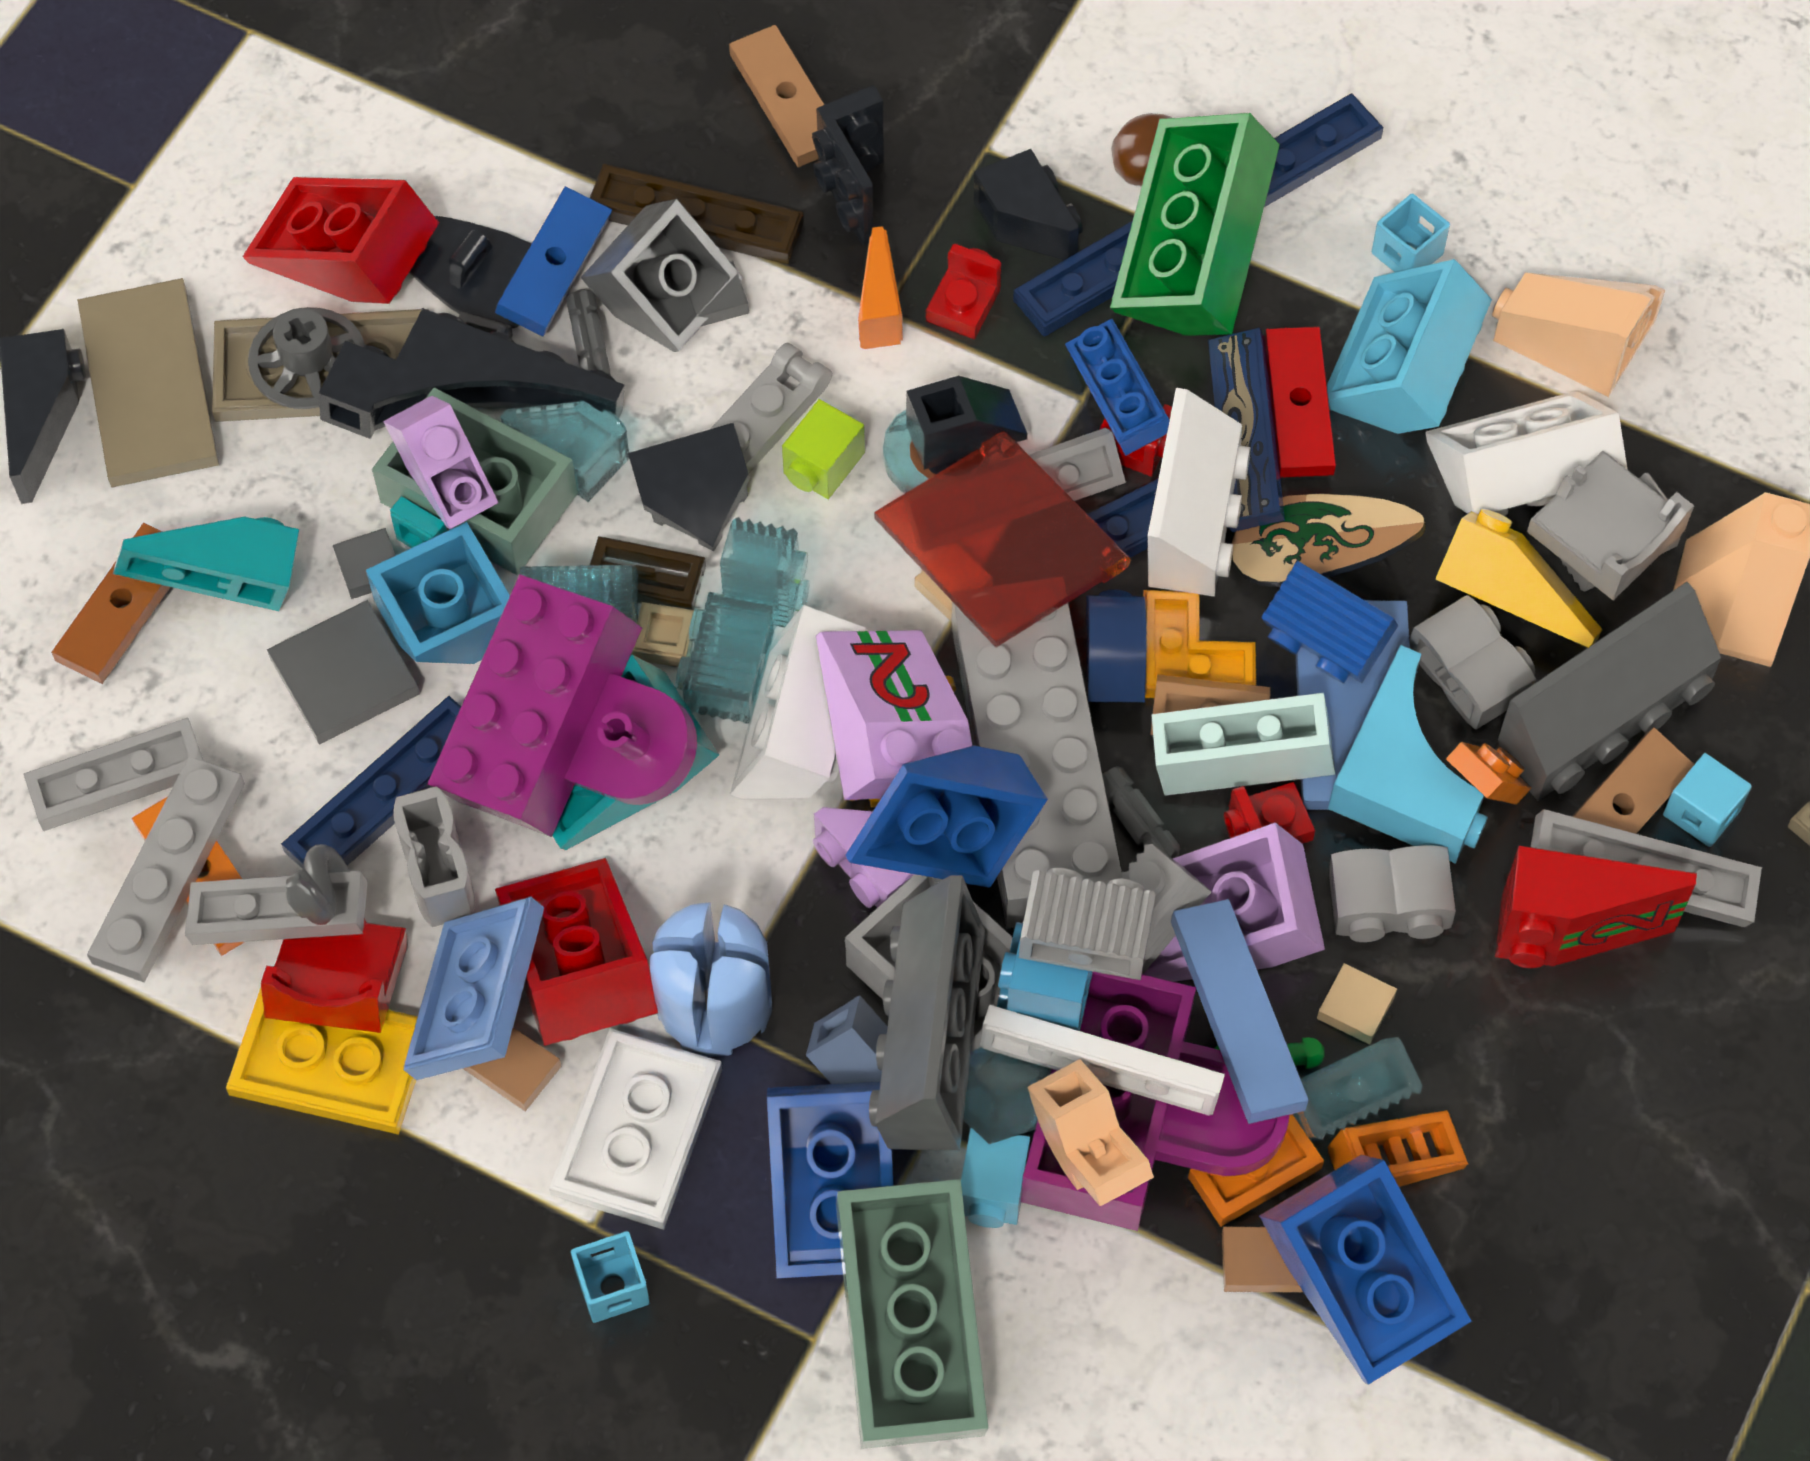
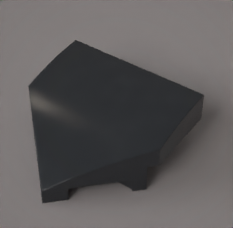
(693, 482)

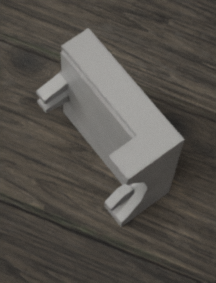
(1609, 524)

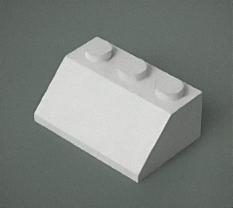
(1523, 451)
(1196, 497)
(790, 732)

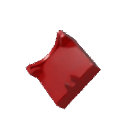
(336, 978)

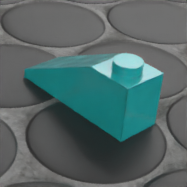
(223, 559)

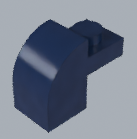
(1116, 647)

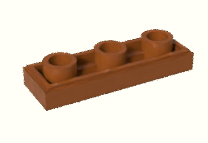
(103, 628)

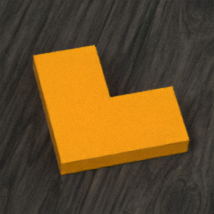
(1175, 645)

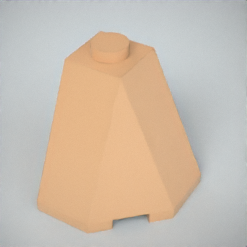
(1577, 324)
(1749, 574)

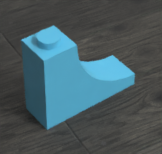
(1398, 780)

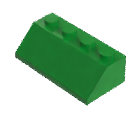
(1196, 223)

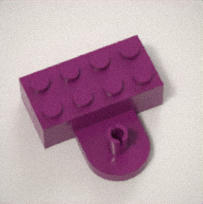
(560, 715)
(1156, 1019)

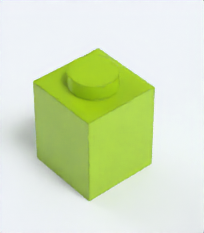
(823, 449)

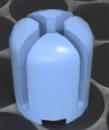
(733, 969)

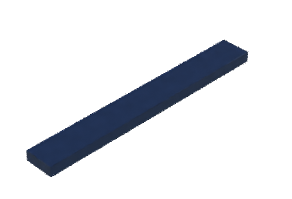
(1093, 272)

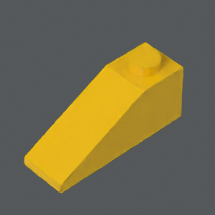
(1508, 572)

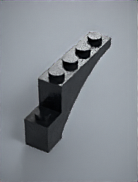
(462, 362)

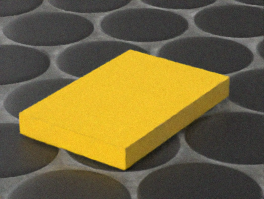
(327, 1069)

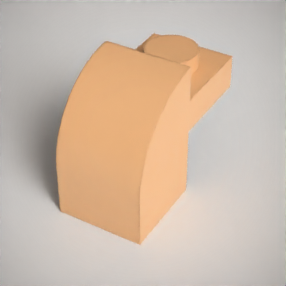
(1086, 1135)

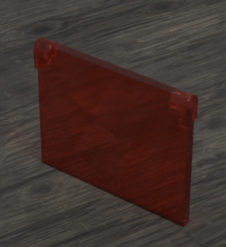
(1001, 539)

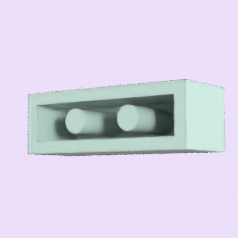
(1243, 744)

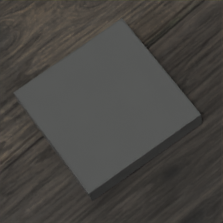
(343, 672)

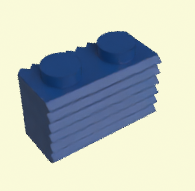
(1328, 623)

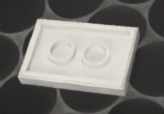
(636, 1128)

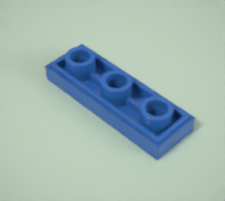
(564, 241)
(1119, 386)

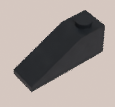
(38, 402)

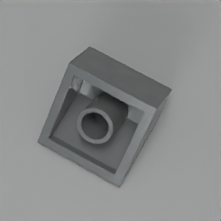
(653, 269)

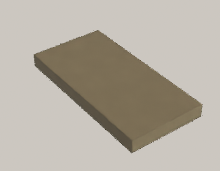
(147, 383)
(233, 388)

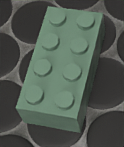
(911, 1314)

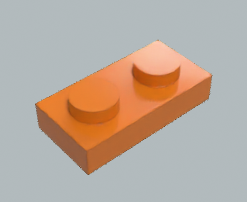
(1490, 771)
(1235, 1195)

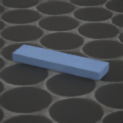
(1239, 1011)

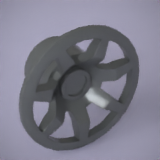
(302, 349)

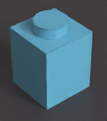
(993, 1179)

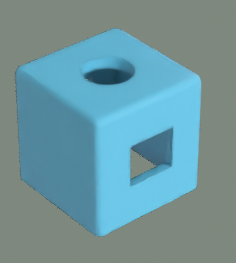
(1402, 229)
(1707, 800)
(618, 1262)

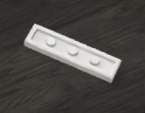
(1108, 1060)

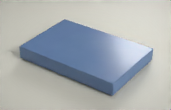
(474, 989)

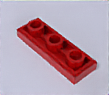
(1299, 379)

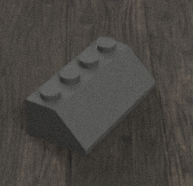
(1611, 693)
(929, 1020)

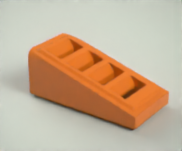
(880, 305)
(1366, 1139)

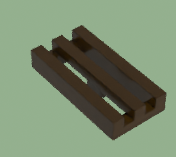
(652, 585)

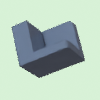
(846, 1044)

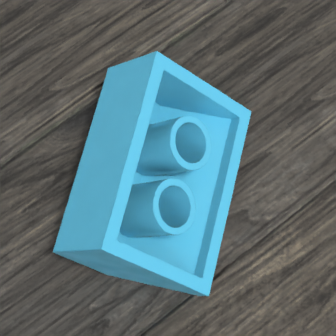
(1408, 347)

